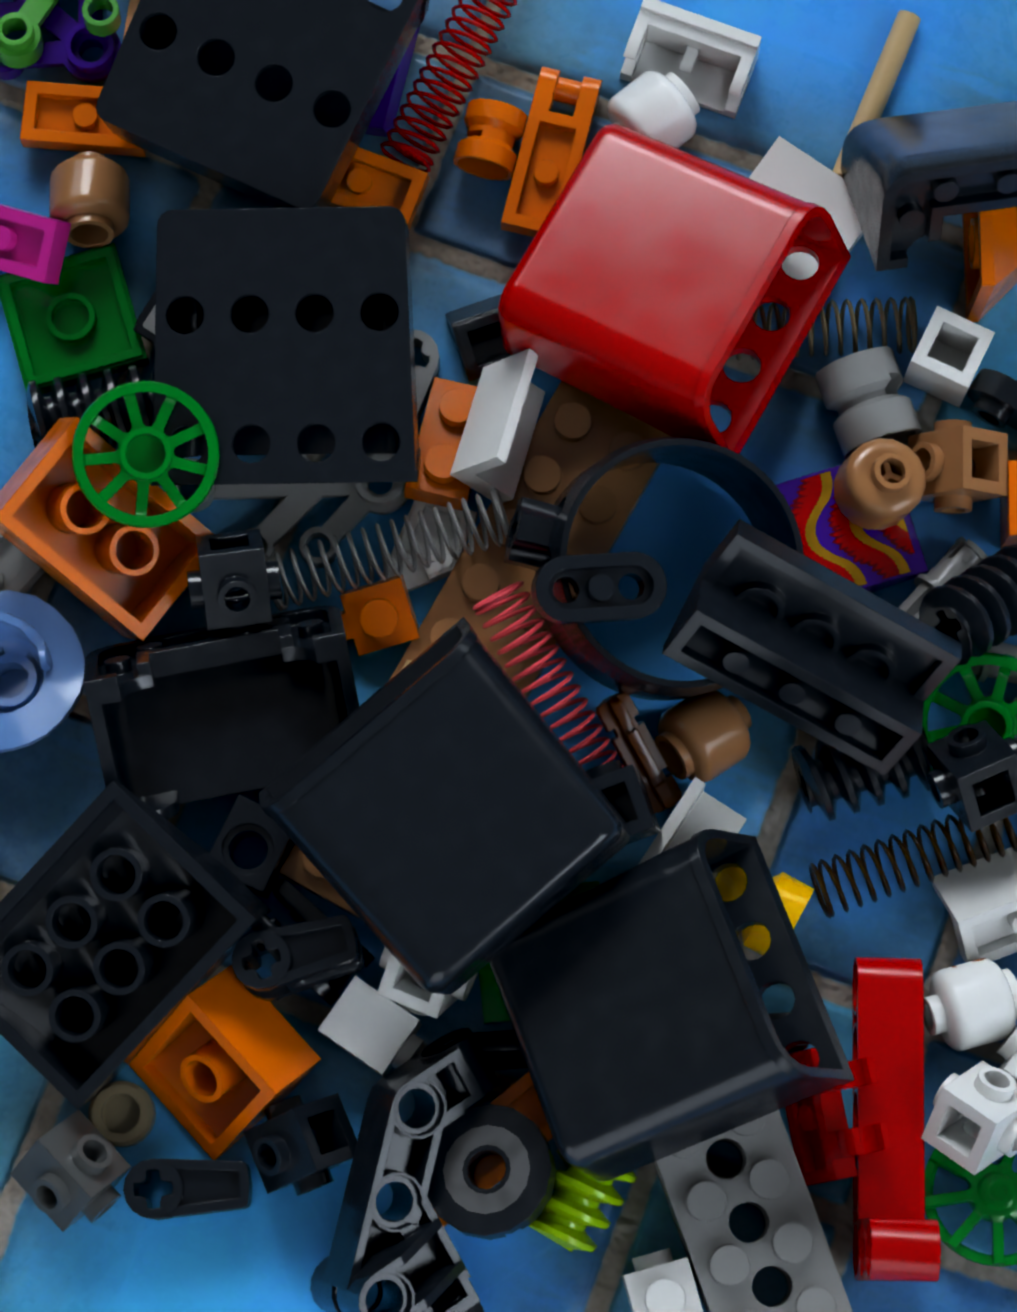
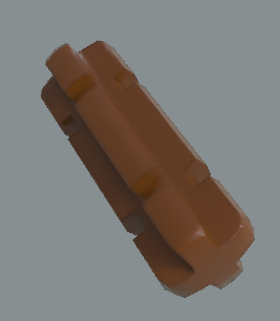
(638, 748)

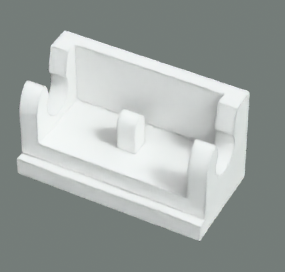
(702, 52)

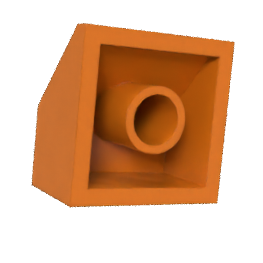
(223, 1061)

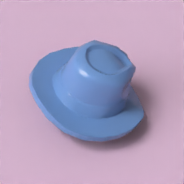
(38, 670)

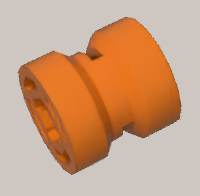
(490, 139)

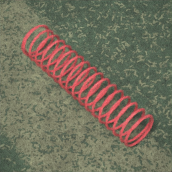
(497, 599)

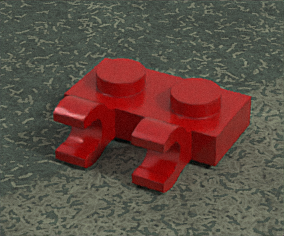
(821, 1130)

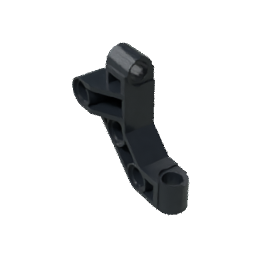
(405, 1254)

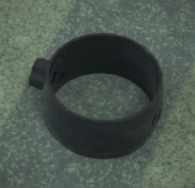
(542, 533)

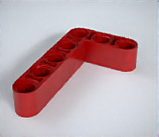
(889, 1193)

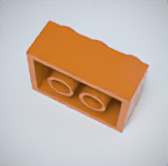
(112, 568)

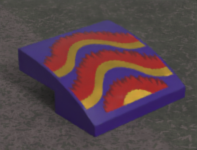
(861, 555)

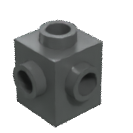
(72, 1172)

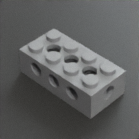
(791, 1229)

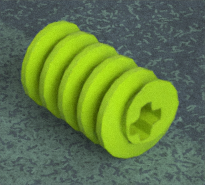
(576, 1206)

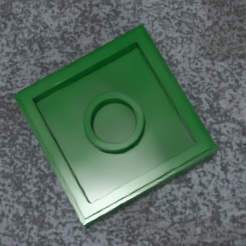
(73, 325)

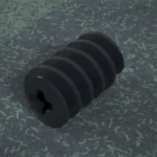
(45, 411)
(977, 604)
(839, 776)

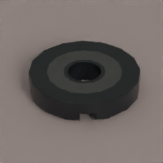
(519, 1195)

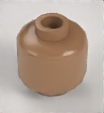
(92, 196)
(879, 484)
(704, 736)

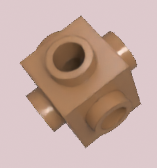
(961, 465)

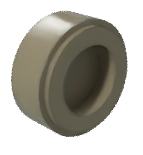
(123, 1113)

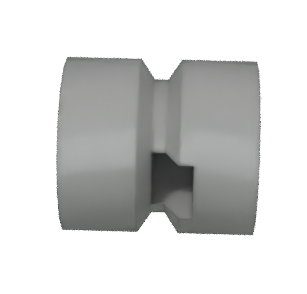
(867, 399)

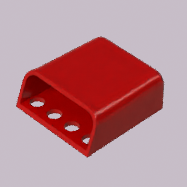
(656, 281)

